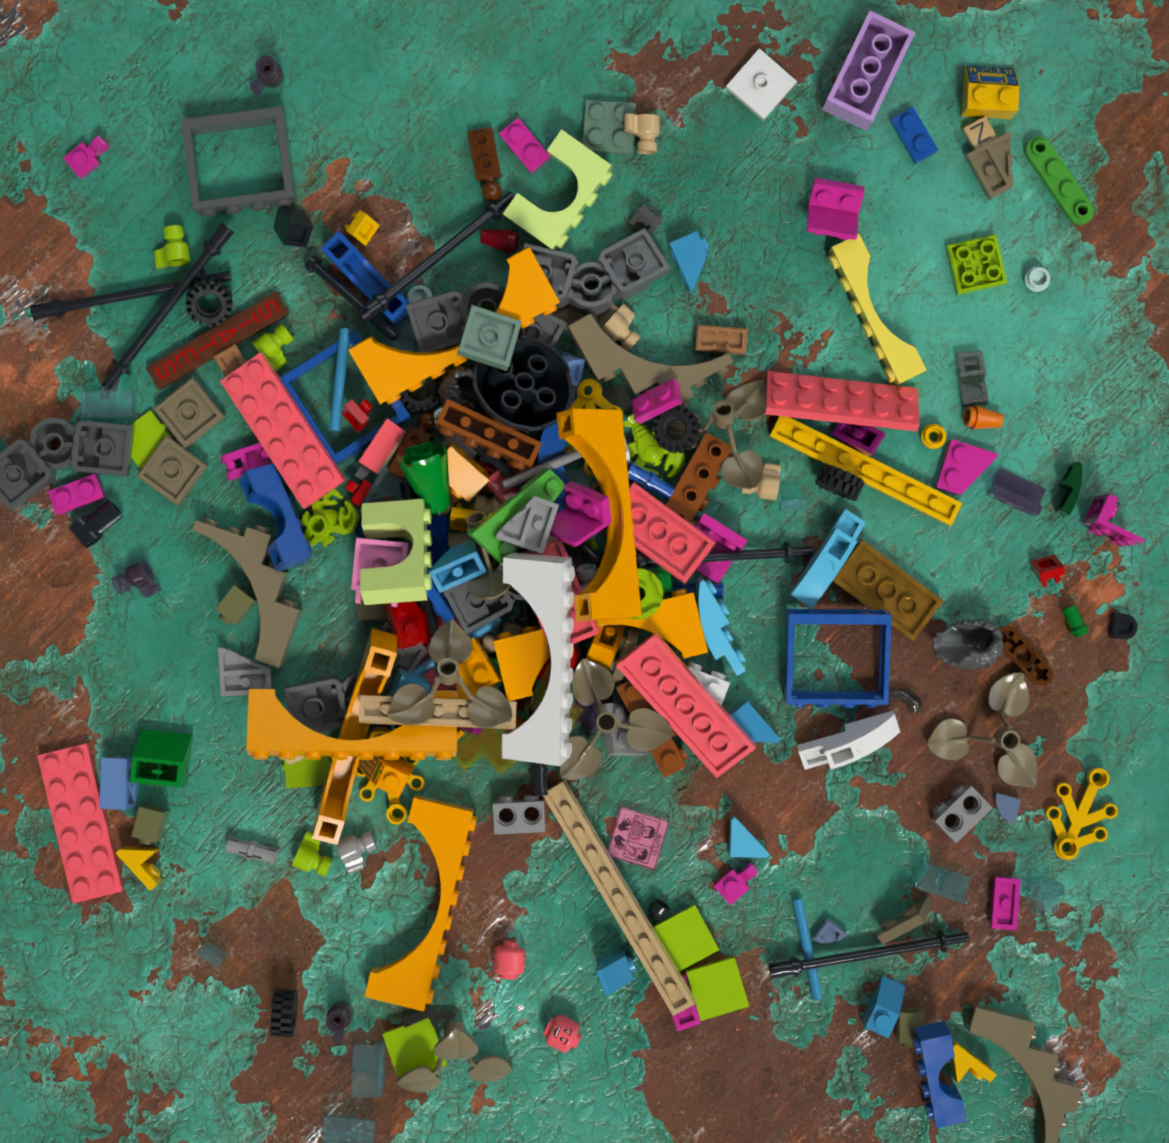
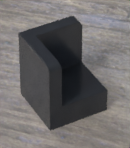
(293, 227)

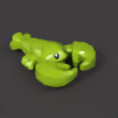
(649, 451)
(326, 521)

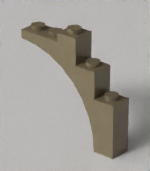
(605, 357)
(277, 618)
(1040, 1064)

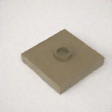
(189, 413)
(172, 470)

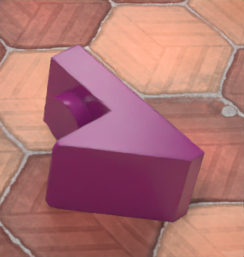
(862, 438)

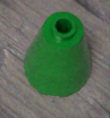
(428, 474)

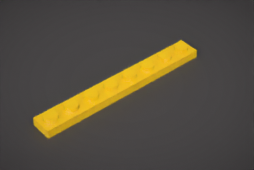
(870, 470)

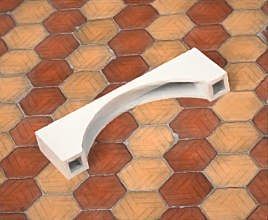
(547, 588)

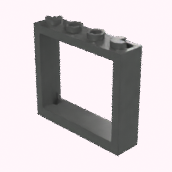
(237, 121)

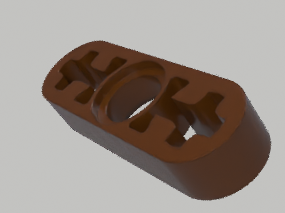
(1041, 664)

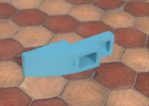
(829, 559)
(712, 619)

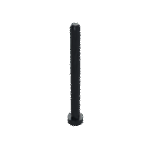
(313, 264)

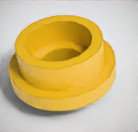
(941, 436)

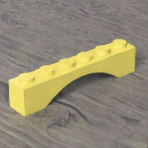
(899, 358)

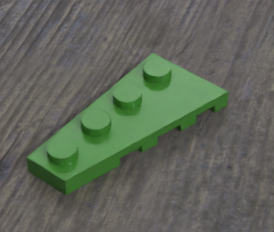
(543, 485)

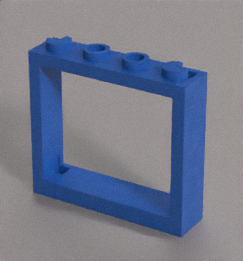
(362, 443)
(846, 699)

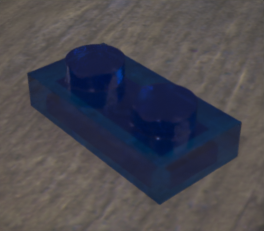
(439, 537)

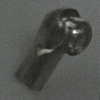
(908, 697)

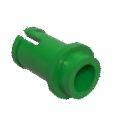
(1075, 621)

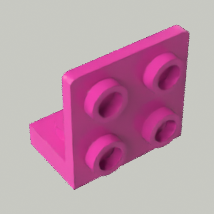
(834, 208)
(583, 517)
(1097, 517)
(725, 541)

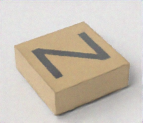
(979, 133)

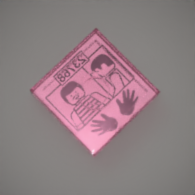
(638, 838)

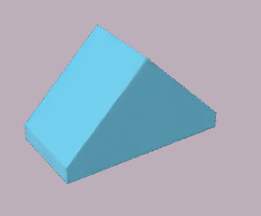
(742, 842)

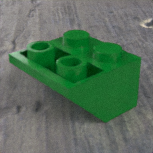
(161, 758)

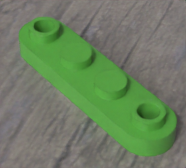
(1059, 181)

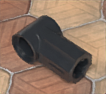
(91, 527)

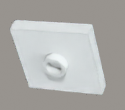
(761, 84)

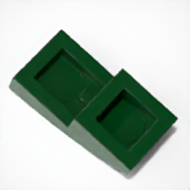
(1072, 483)

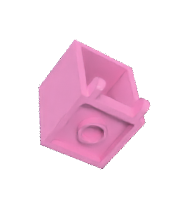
(376, 554)

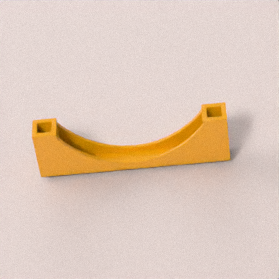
(395, 370)
(601, 442)
(525, 654)
(277, 733)
(336, 792)
(410, 977)

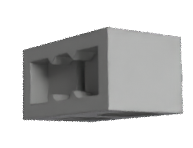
(965, 818)
(520, 822)

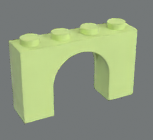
(591, 173)
(408, 579)

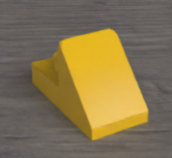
(136, 860)
(964, 1060)

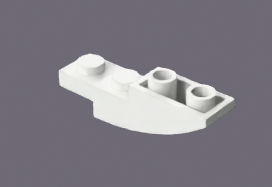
(855, 743)

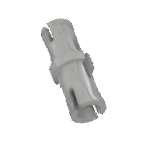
(251, 850)

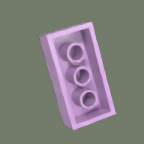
(868, 71)

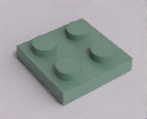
(605, 127)
(489, 338)

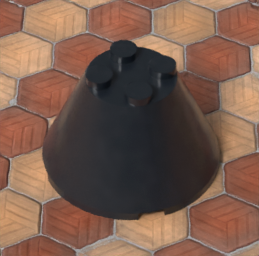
(529, 391)

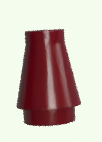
(501, 239)

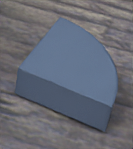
(1007, 806)
(829, 932)

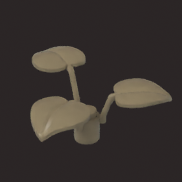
(749, 403)
(486, 585)
(448, 649)
(1010, 698)
(645, 732)
(455, 1045)

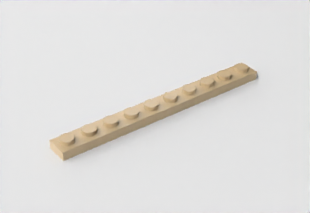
(619, 898)

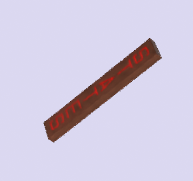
(203, 348)

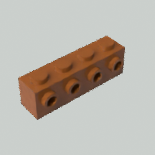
(489, 434)
(699, 477)
(667, 755)

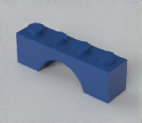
(363, 274)
(265, 488)
(935, 1048)

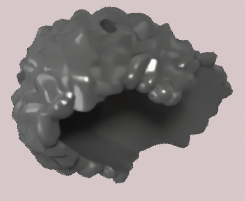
(459, 388)
(969, 644)

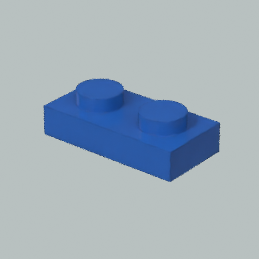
(913, 135)
(440, 603)

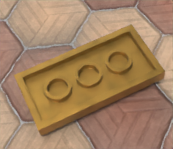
(884, 585)

